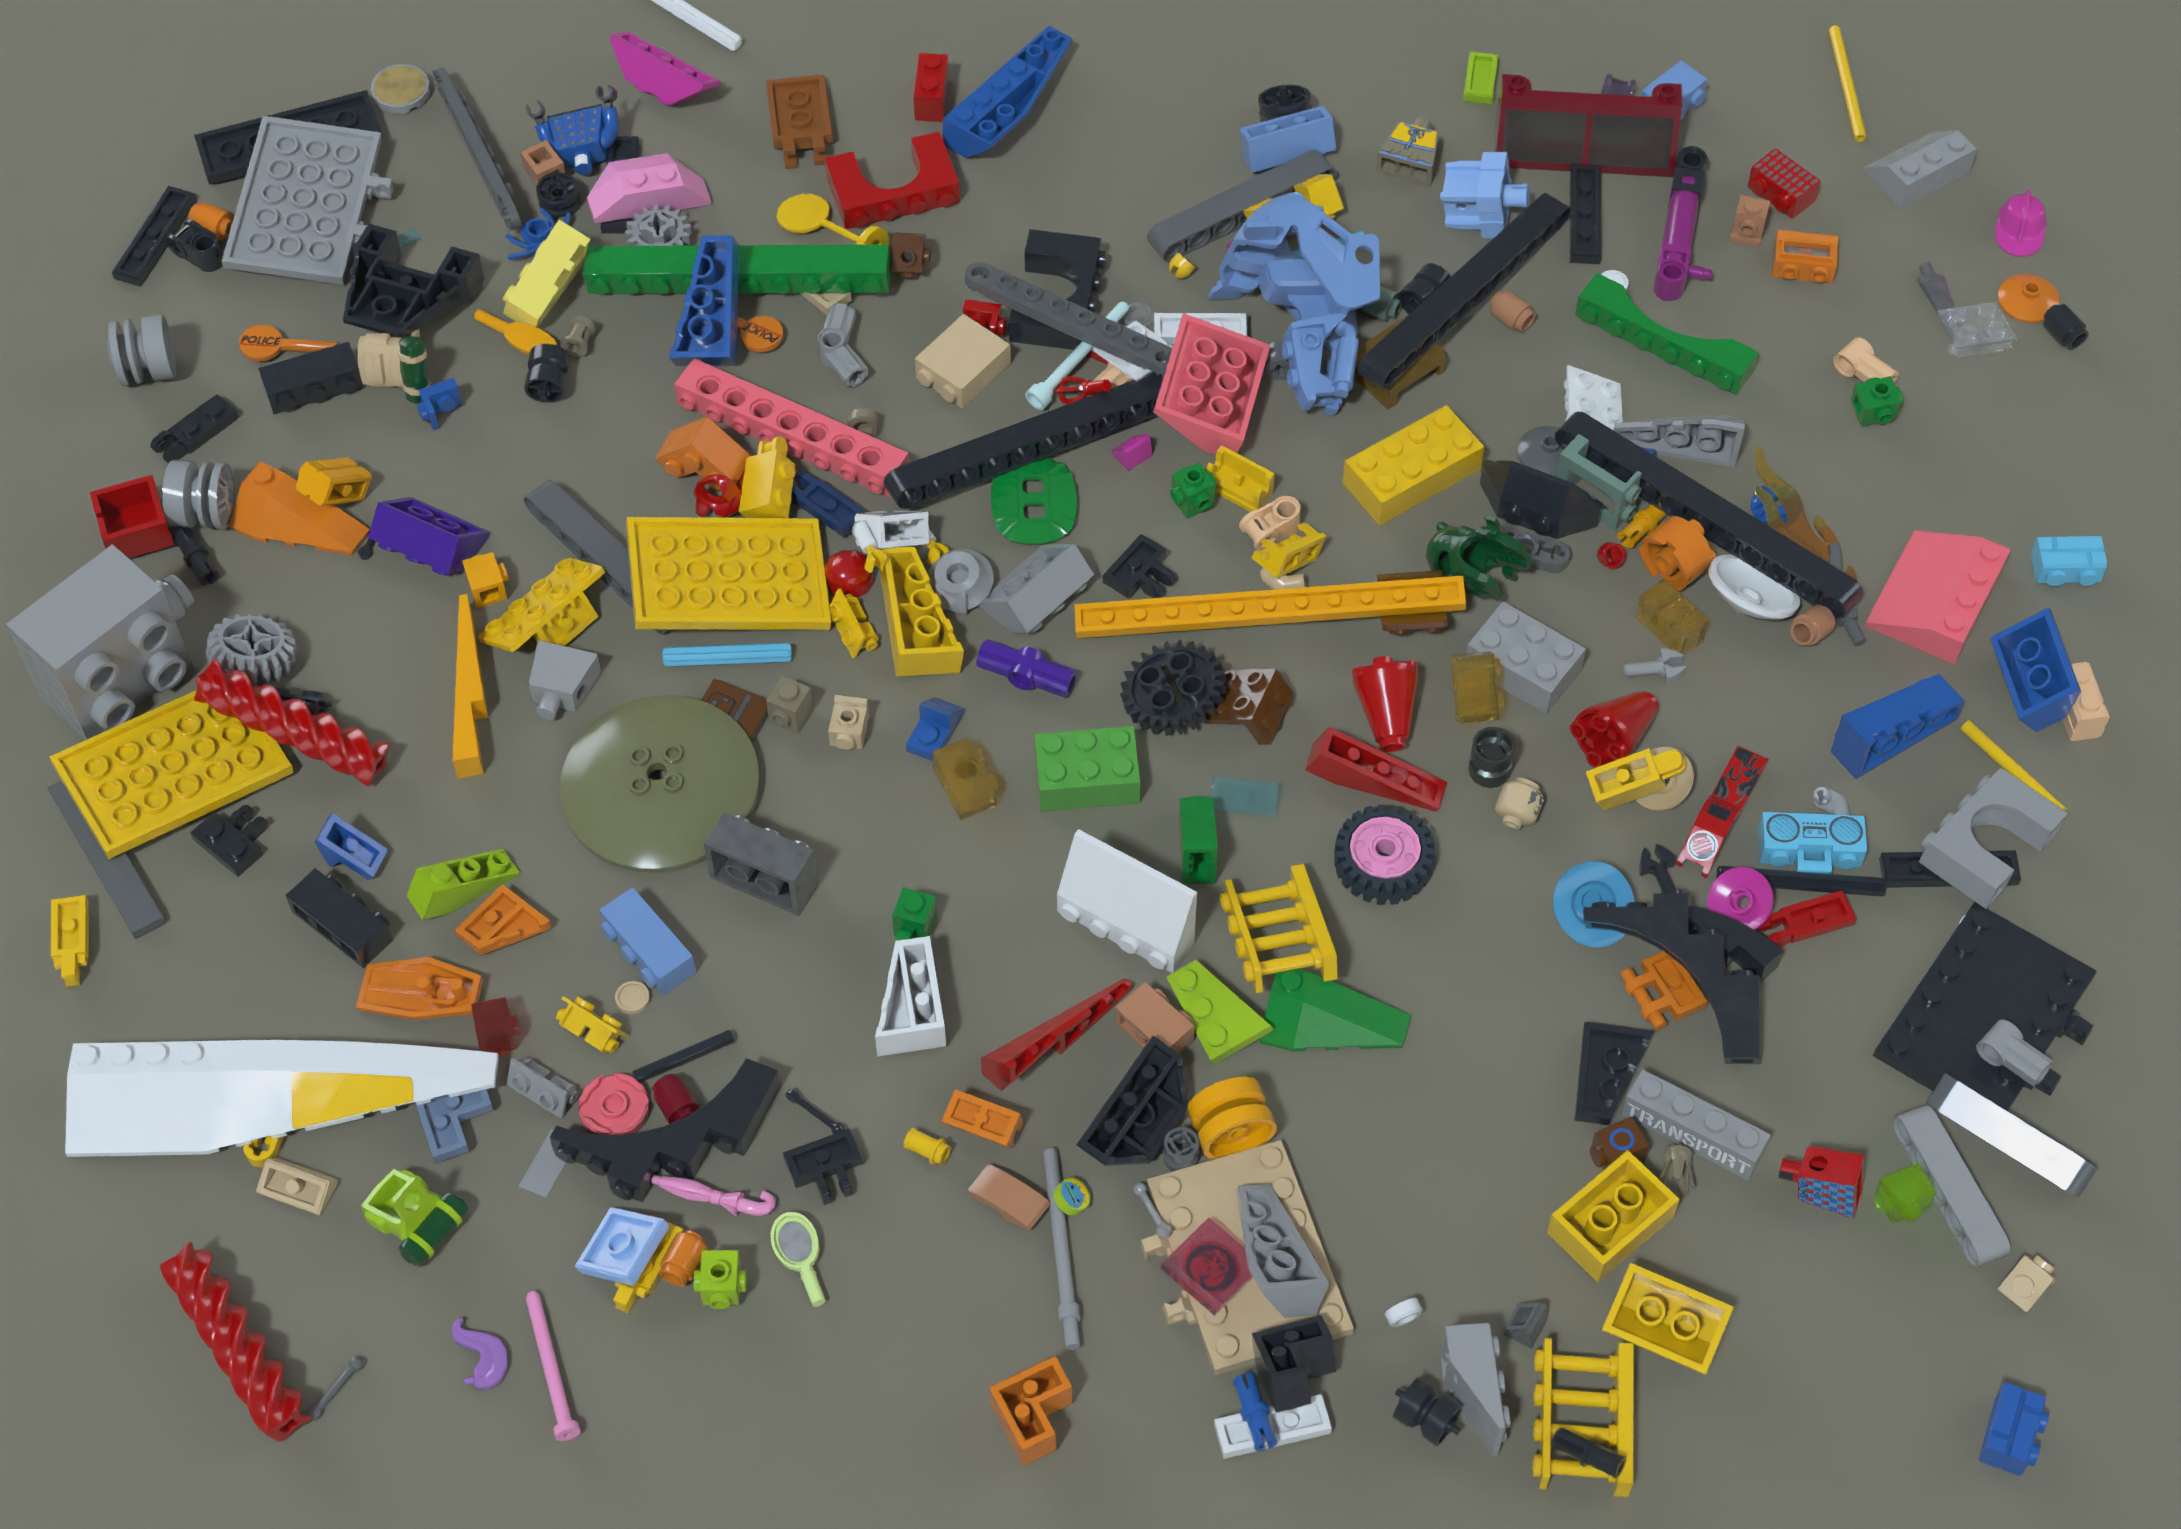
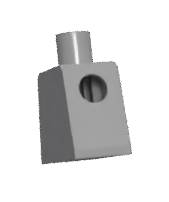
(561, 678)

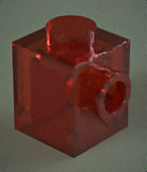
(495, 1026)

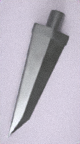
(1935, 287)

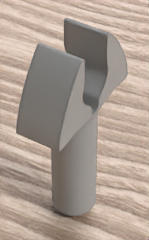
(1660, 666)

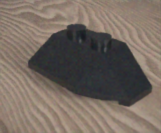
(1538, 499)
(1140, 1109)

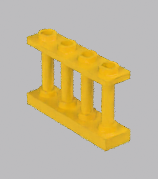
(1305, 911)
(1617, 1401)

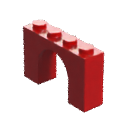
(866, 204)

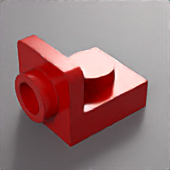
(986, 314)

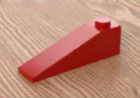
(1369, 770)

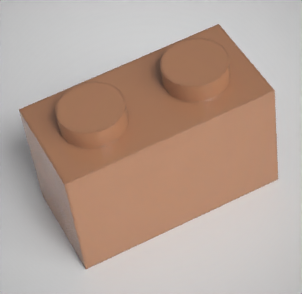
(1150, 1014)

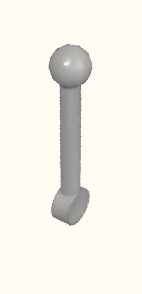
(1163, 1230)

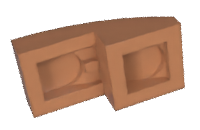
(1009, 1196)

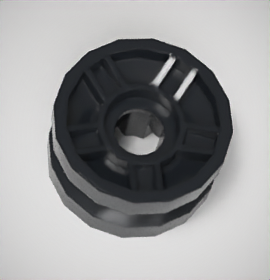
(558, 194)

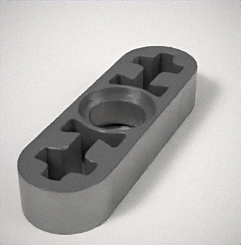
(1548, 548)

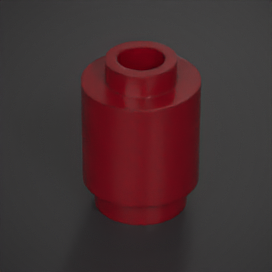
(674, 1098)

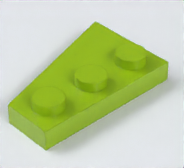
(1218, 1014)

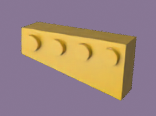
(917, 626)

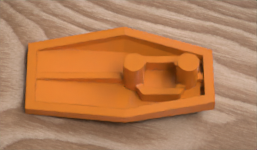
(418, 989)

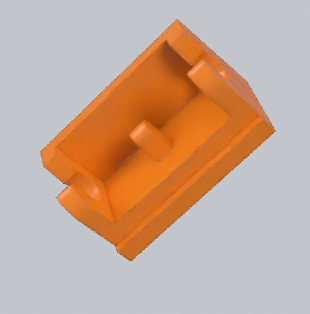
(982, 1118)

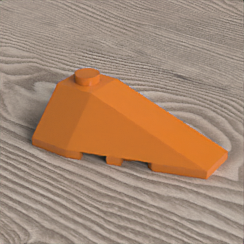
(275, 510)

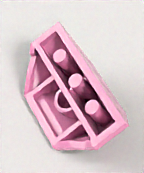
(643, 182)

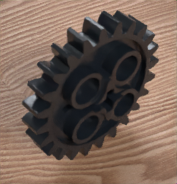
(1151, 698)

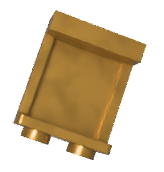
(1432, 360)

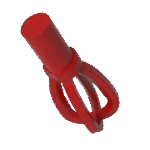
(1088, 388)

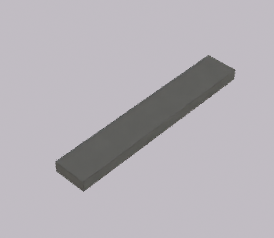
(115, 874)

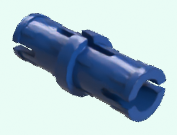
(1255, 1411)

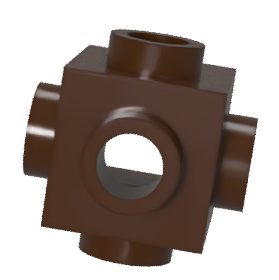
(915, 244)

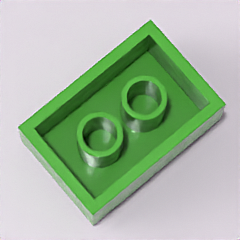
(1087, 768)

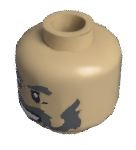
(1519, 803)

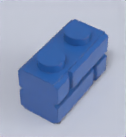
(2013, 1429)

